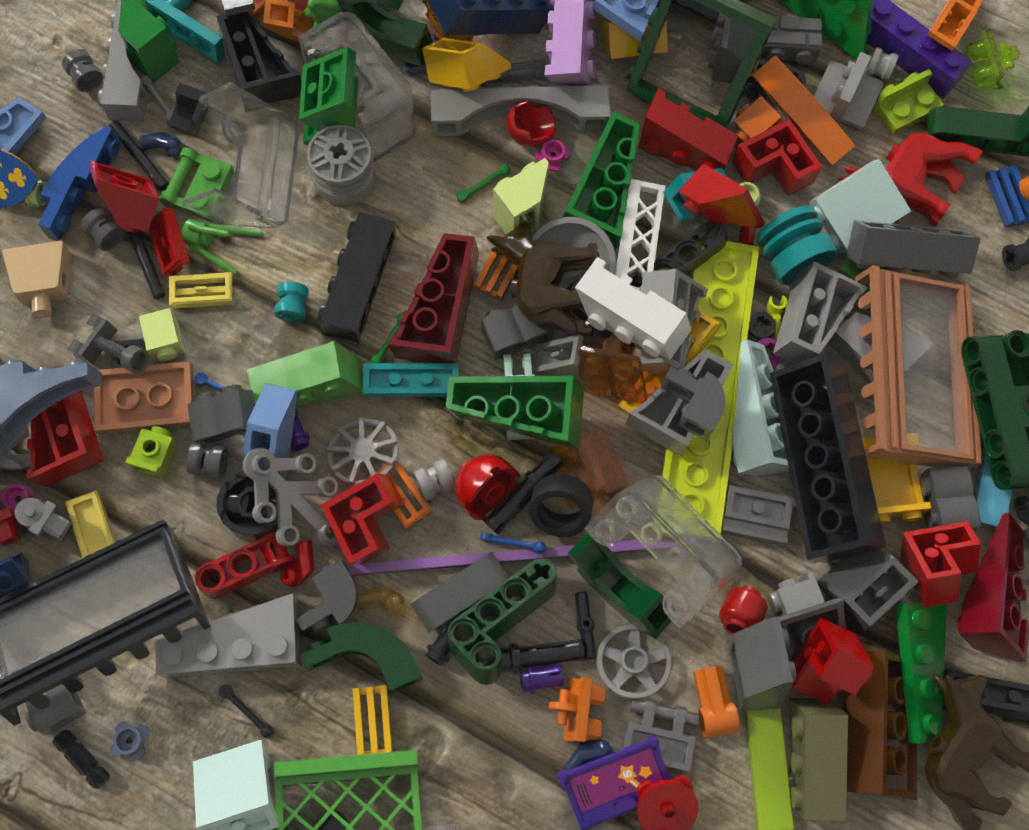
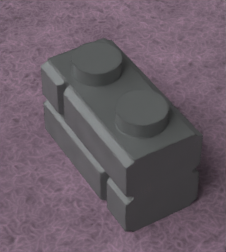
(795, 40)

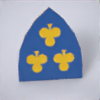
(16, 179)

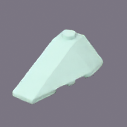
(757, 428)

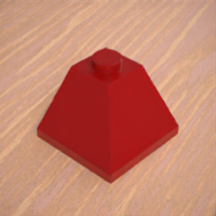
(127, 196)
(719, 199)

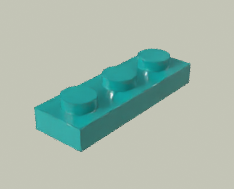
(407, 379)

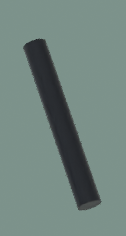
(139, 156)
(146, 264)

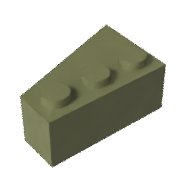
(818, 759)

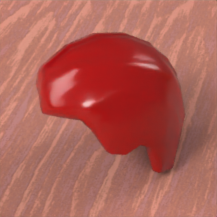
(530, 124)

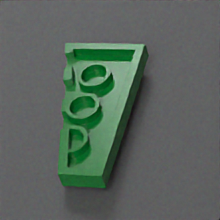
(922, 654)

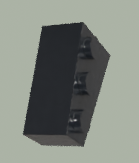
(256, 61)

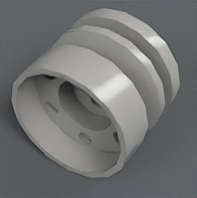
(341, 165)

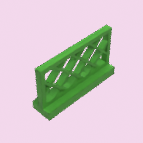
(347, 769)

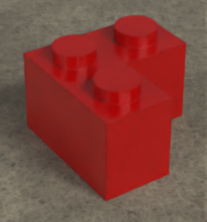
(778, 152)
(355, 516)
(938, 560)
(831, 662)

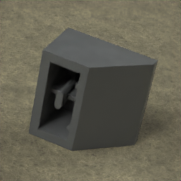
(729, 47)
(867, 585)
(762, 665)

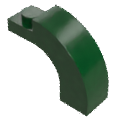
(619, 587)
(368, 641)

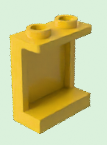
(896, 488)

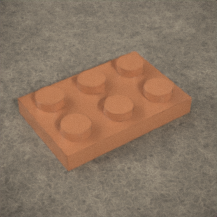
(143, 399)

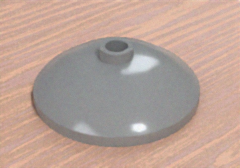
(577, 233)

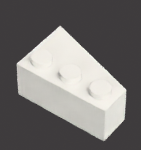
(630, 313)

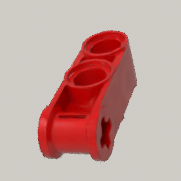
(262, 560)

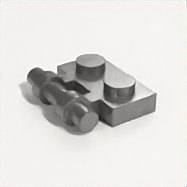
(675, 746)

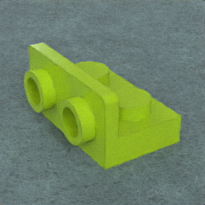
(907, 102)

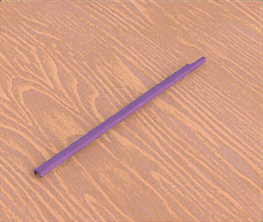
(468, 559)

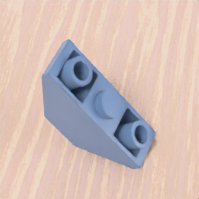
(272, 423)

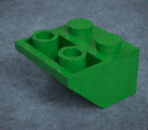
(147, 39)

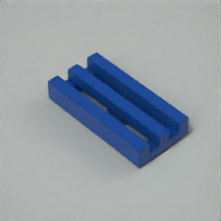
(1010, 180)

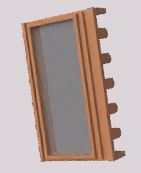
(918, 370)

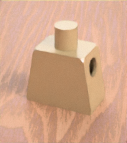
(39, 274)

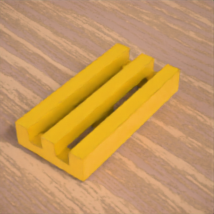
(370, 691)

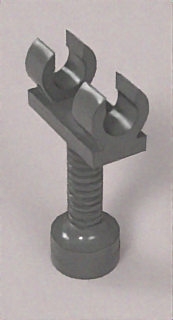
(131, 358)

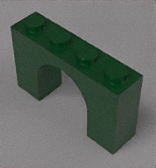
(396, 35)

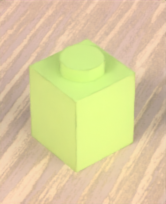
(162, 335)

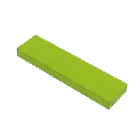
(769, 770)

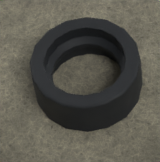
(561, 486)

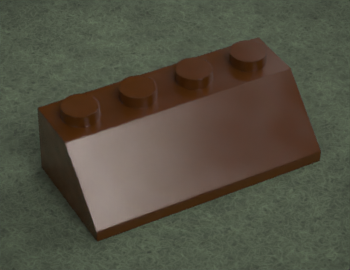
(878, 741)

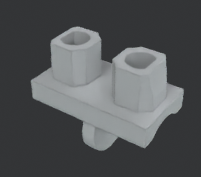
(42, 518)

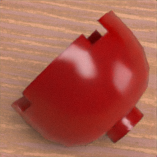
(484, 484)

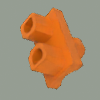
(574, 710)

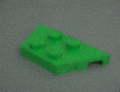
(843, 21)

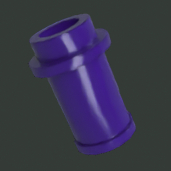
(300, 438)
(541, 678)

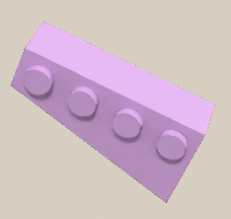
(571, 43)

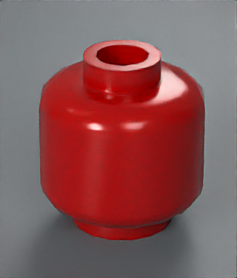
(742, 609)

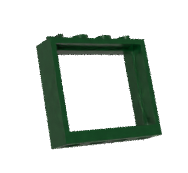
(733, 9)

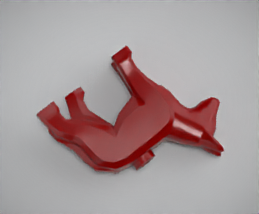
(922, 157)

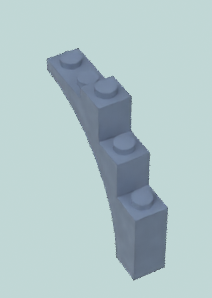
(31, 391)

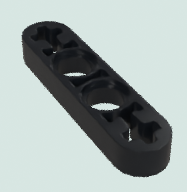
(672, 260)

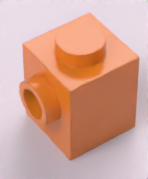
(755, 119)

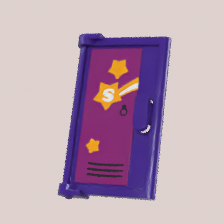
(612, 779)

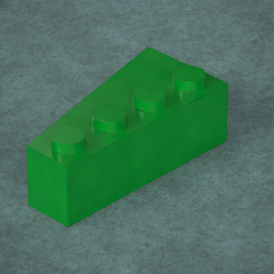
(526, 405)

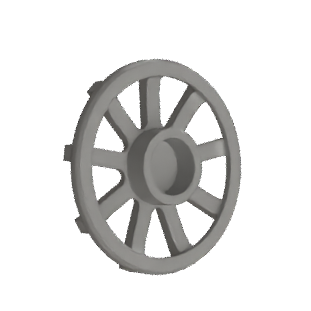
(363, 450)

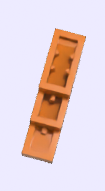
(953, 21)
(803, 110)

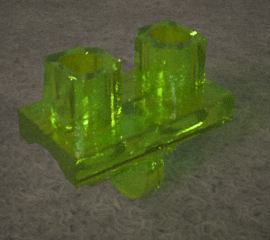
(986, 49)

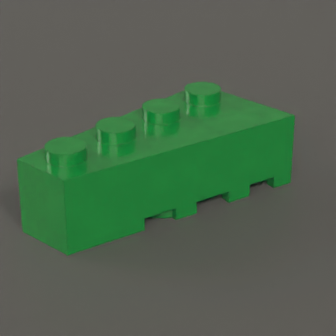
(607, 178)

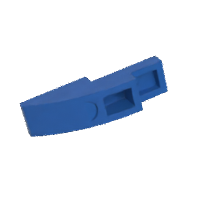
(71, 178)

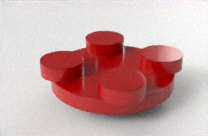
(667, 804)

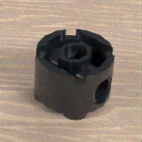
(236, 505)

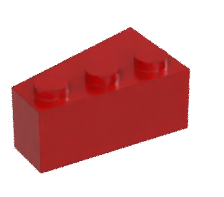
(62, 442)

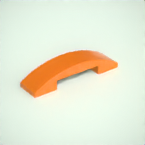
(285, 20)

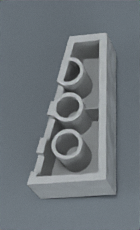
(240, 642)

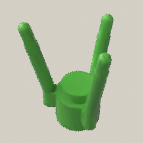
(202, 233)

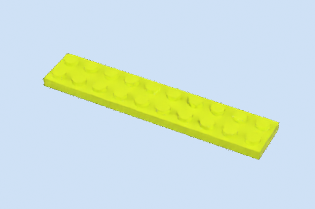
(705, 466)

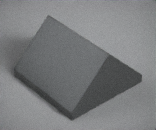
(801, 622)

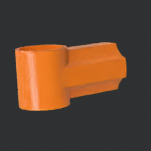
(716, 712)

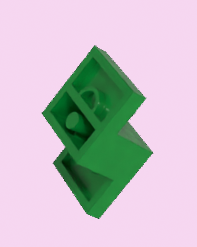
(329, 92)

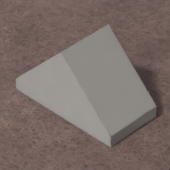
(558, 357)

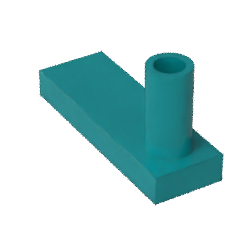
(188, 29)

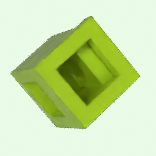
(155, 462)

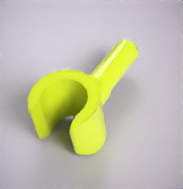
(776, 312)

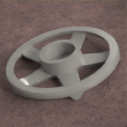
(633, 663)

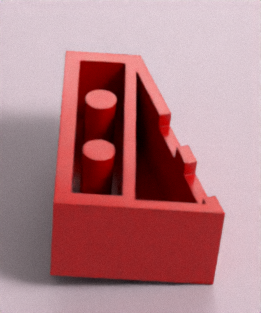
(683, 137)

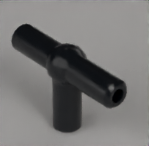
(585, 624)

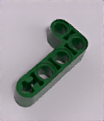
(981, 129)
(533, 584)

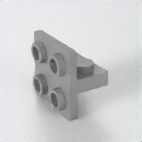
(848, 91)

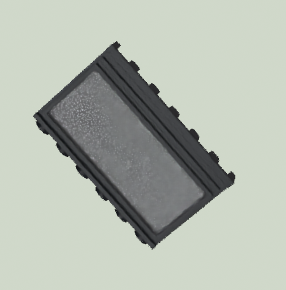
(93, 614)

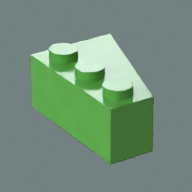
(316, 373)

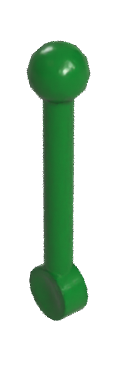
(462, 195)
(378, 358)

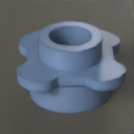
(120, 745)

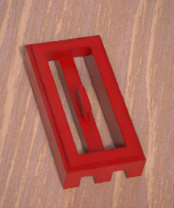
(168, 242)

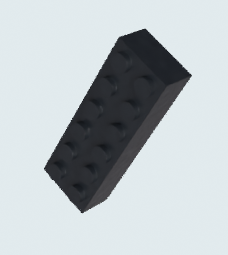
(826, 459)

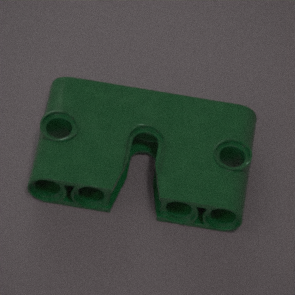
(999, 390)

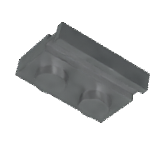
(757, 515)

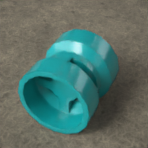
(291, 301)

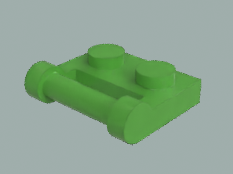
(210, 175)

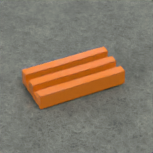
(489, 289)
(415, 516)

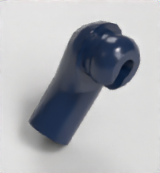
(161, 140)
(588, 752)

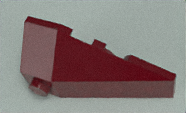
(992, 604)

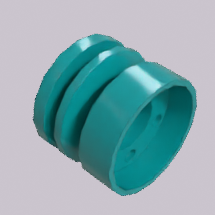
(795, 243)

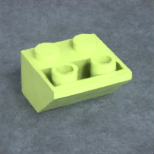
(521, 197)

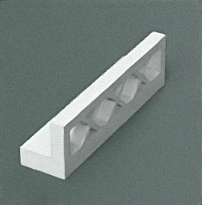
(626, 243)

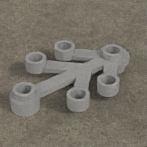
(288, 495)

